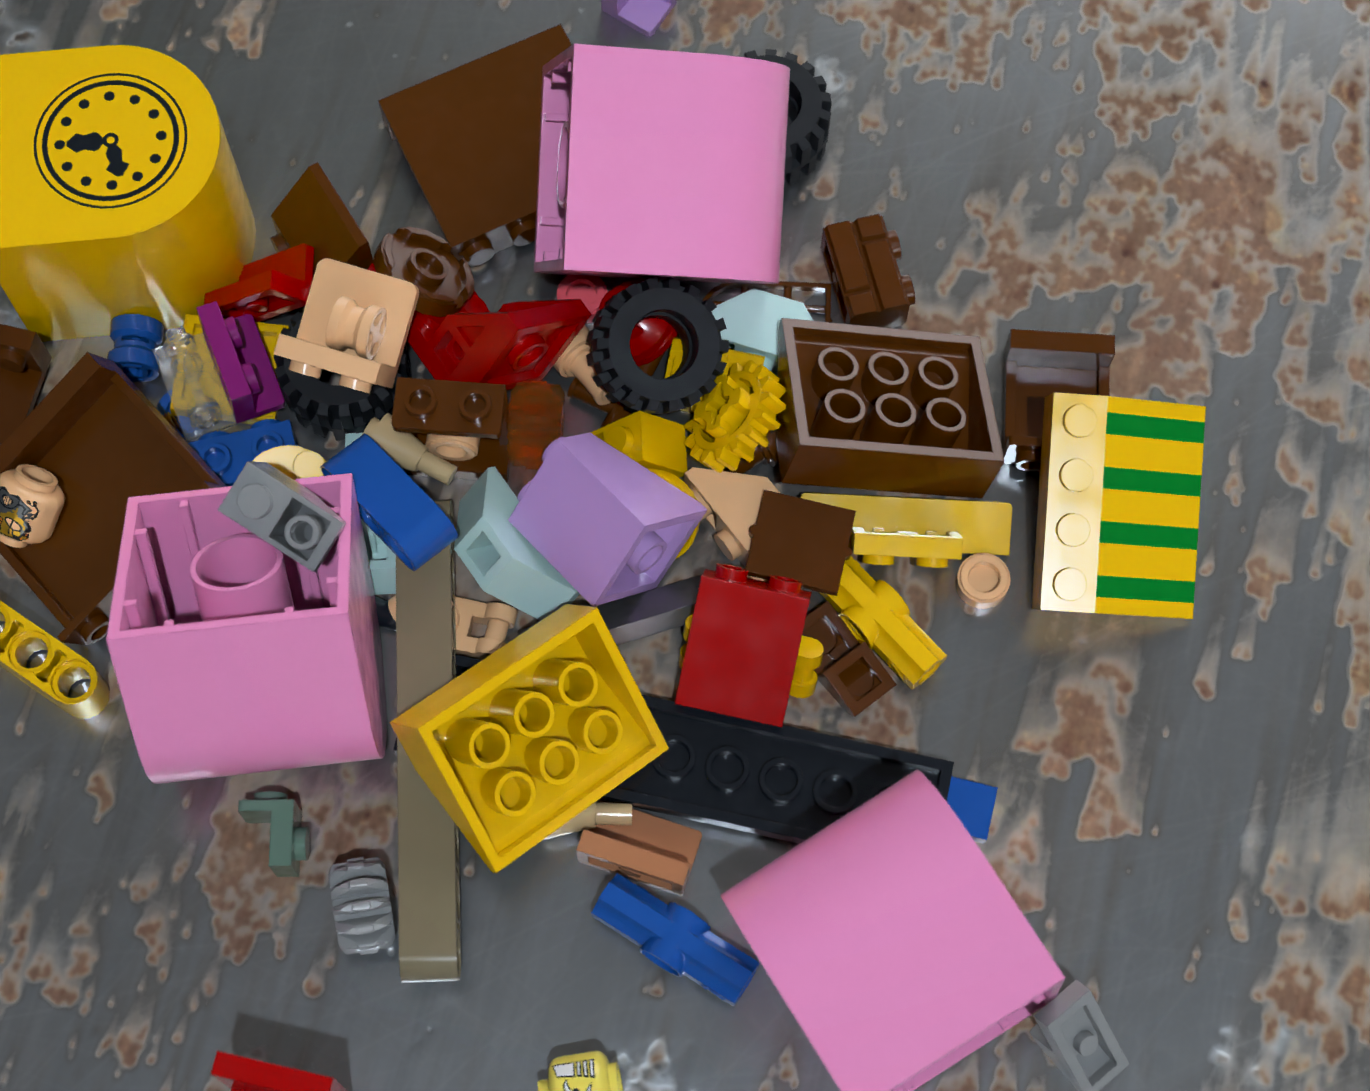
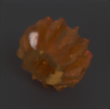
(534, 421)

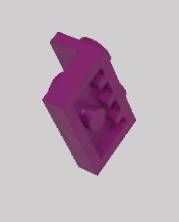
(241, 363)

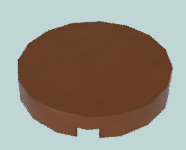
(413, 256)

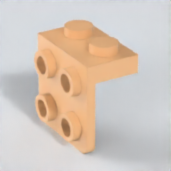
(309, 349)

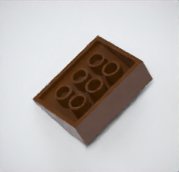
(885, 410)

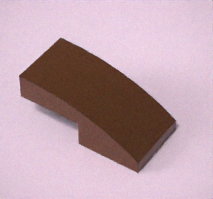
(847, 667)

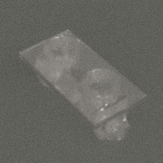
(193, 384)

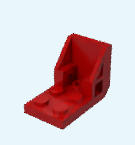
(499, 346)

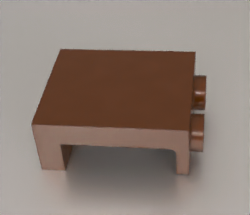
(1043, 365)
(456, 410)

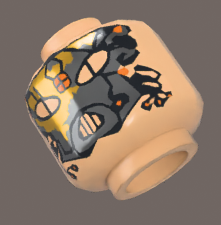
(28, 505)

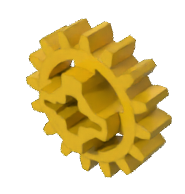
(735, 417)

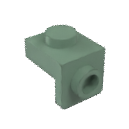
(288, 839)

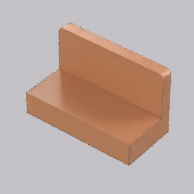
(646, 851)

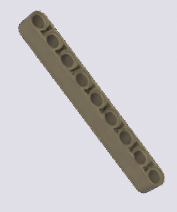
(425, 830)

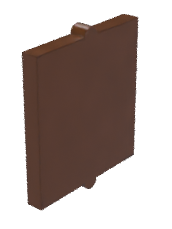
(800, 541)

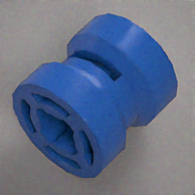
(133, 344)

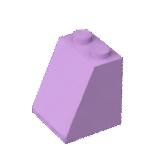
(604, 518)

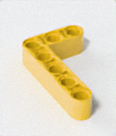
(58, 671)

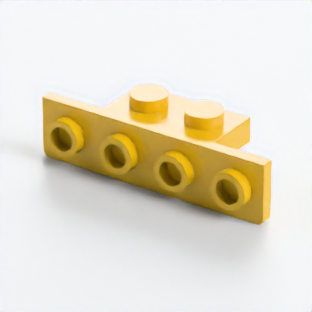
(922, 527)

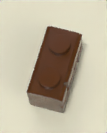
(866, 272)

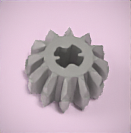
(361, 905)

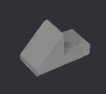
(1079, 1039)

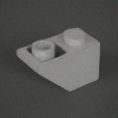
(283, 514)

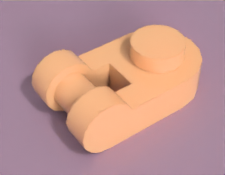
(495, 615)

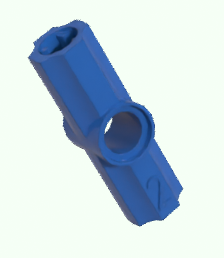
(675, 939)

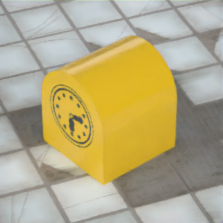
(114, 190)

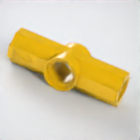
(883, 621)

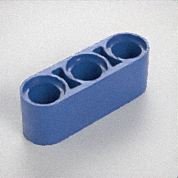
(393, 503)

